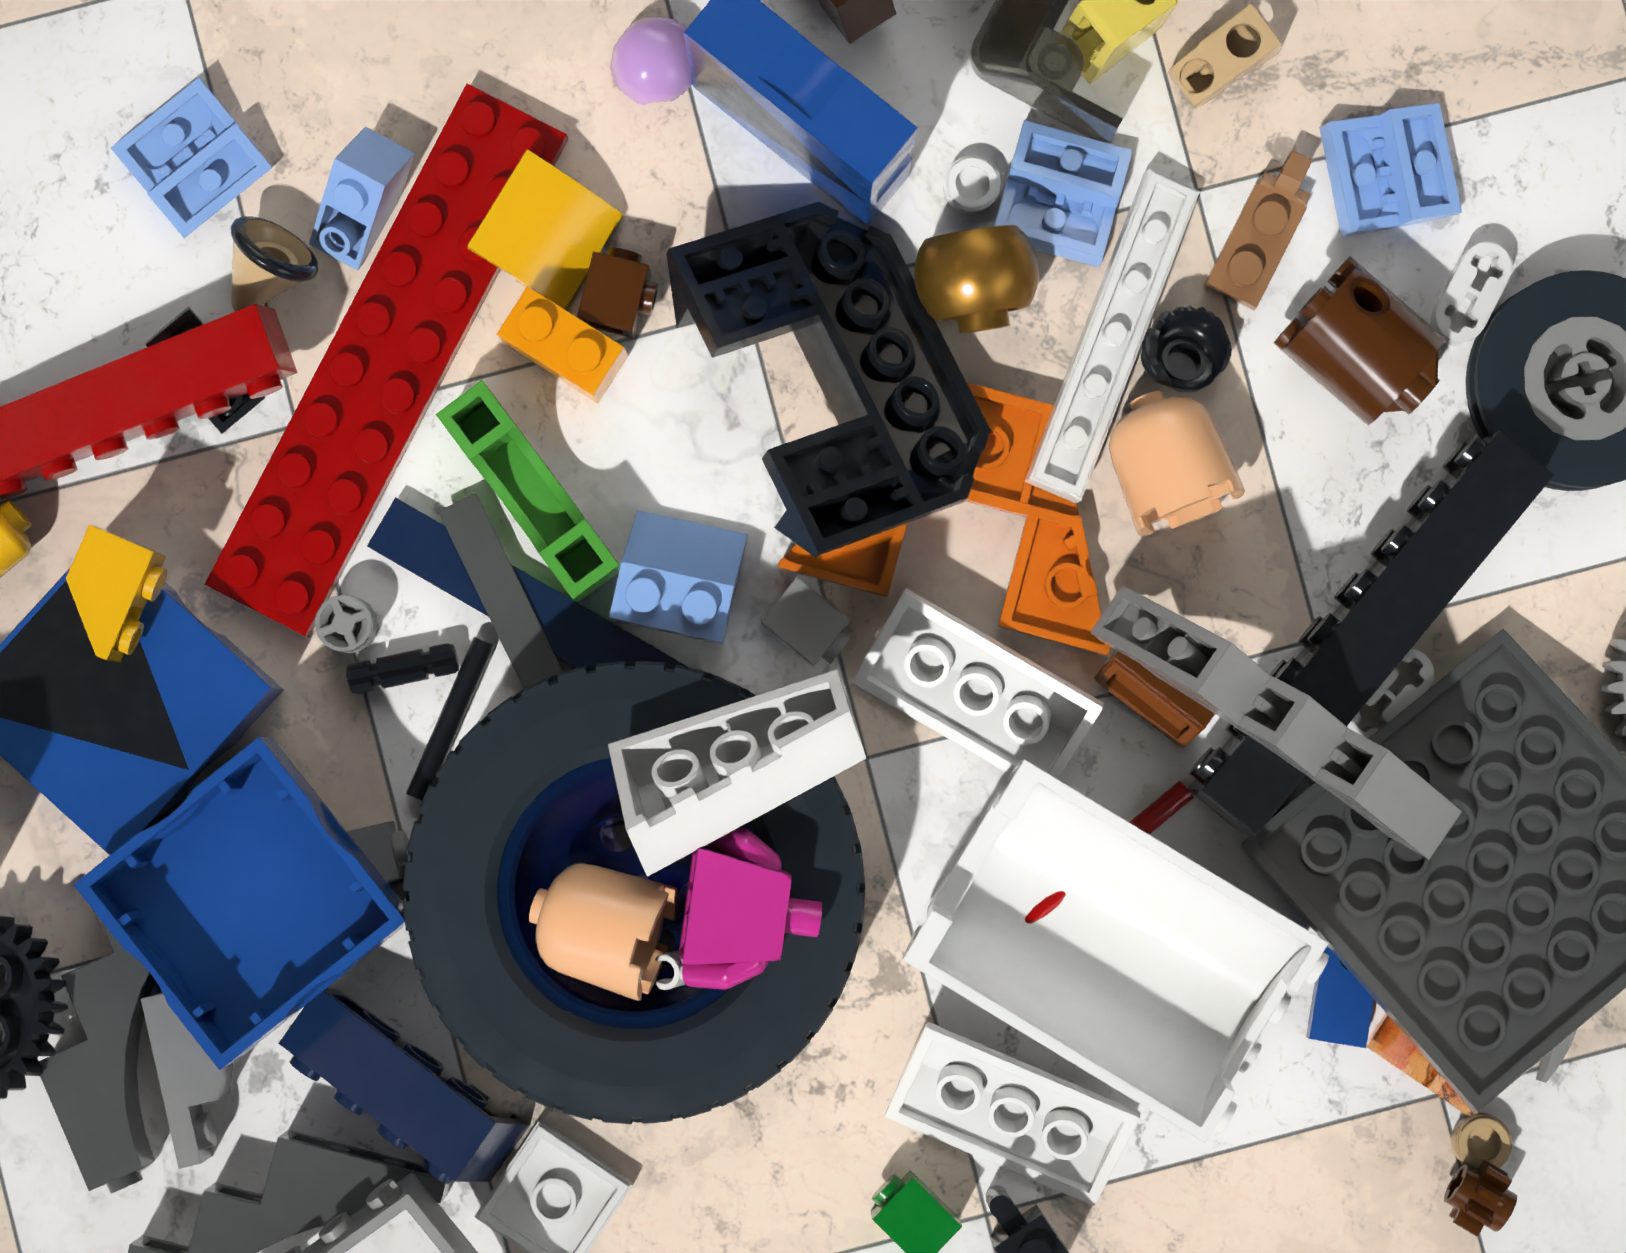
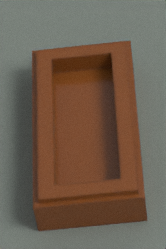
(1153, 699)

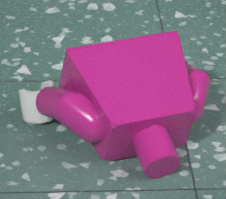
(736, 914)

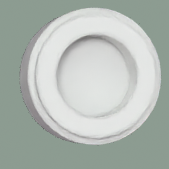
(972, 184)

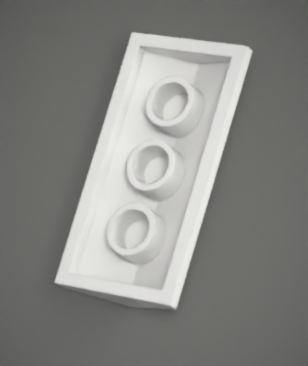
(975, 689)
(1011, 1113)

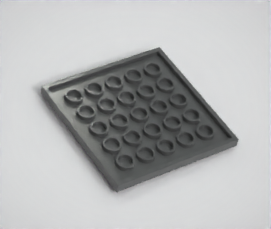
(1519, 908)

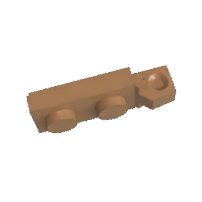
(1261, 234)

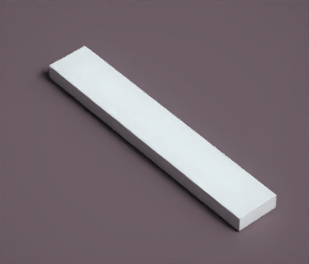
(1112, 336)

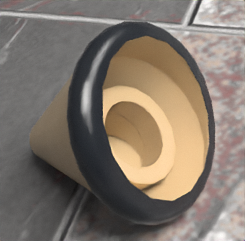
(266, 261)

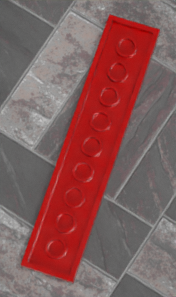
(378, 370)

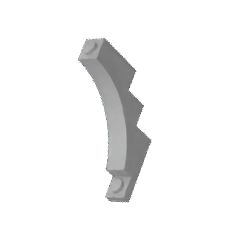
(1279, 718)
(184, 1068)

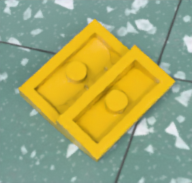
(545, 229)

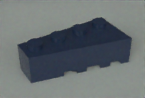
(401, 1090)

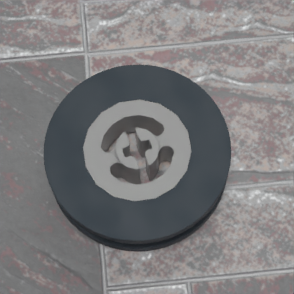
(1508, 376)

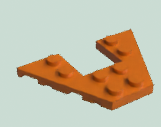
(1051, 576)

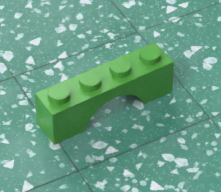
(529, 491)

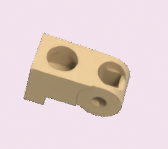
(1225, 56)

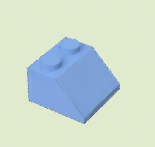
(678, 577)

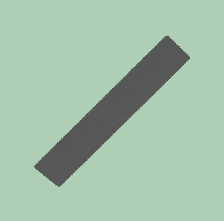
(500, 591)

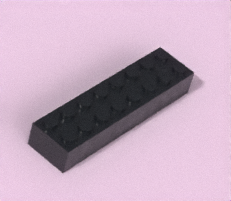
(1380, 615)

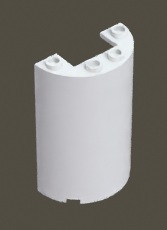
(1141, 969)

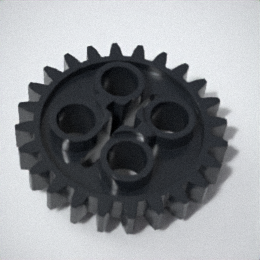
(25, 1004)

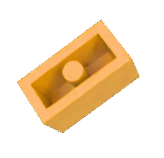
(562, 344)

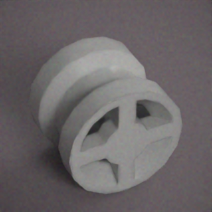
(333, 619)

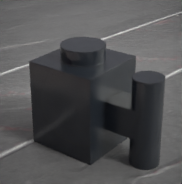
(1021, 1232)

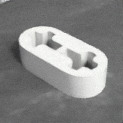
(1482, 300)
(1402, 697)

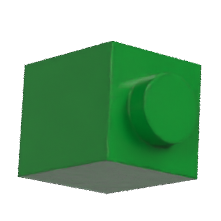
(913, 1215)

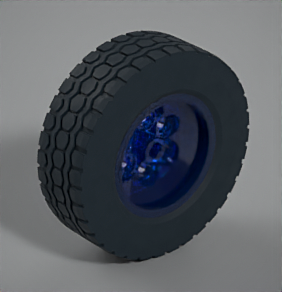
(529, 801)

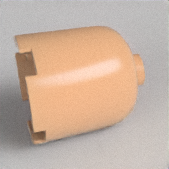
(1171, 462)
(604, 927)

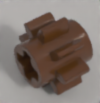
(1480, 1198)

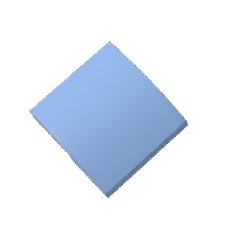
(191, 157)
(1390, 169)
(1064, 191)

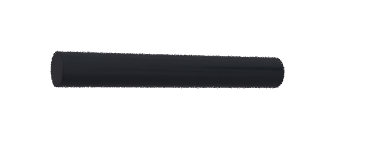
(450, 717)

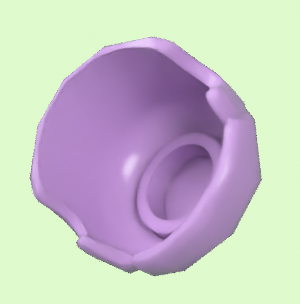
(652, 61)

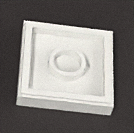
(553, 1195)

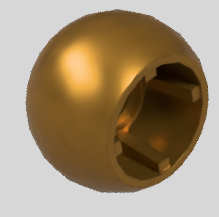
(977, 276)

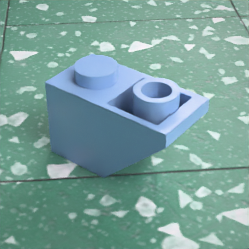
(360, 196)

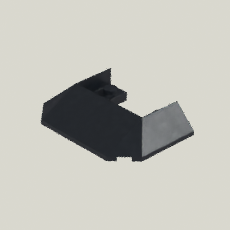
(880, 359)

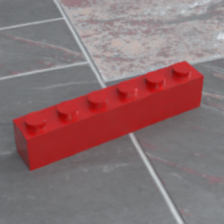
(142, 396)

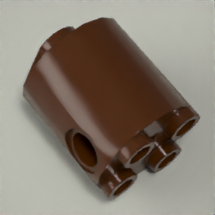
(1364, 345)

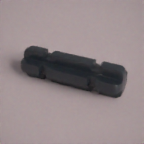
(402, 668)

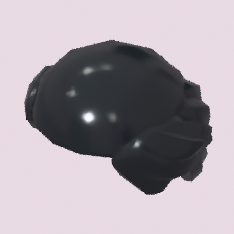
(1186, 349)

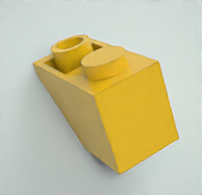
(111, 587)

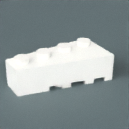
(731, 766)

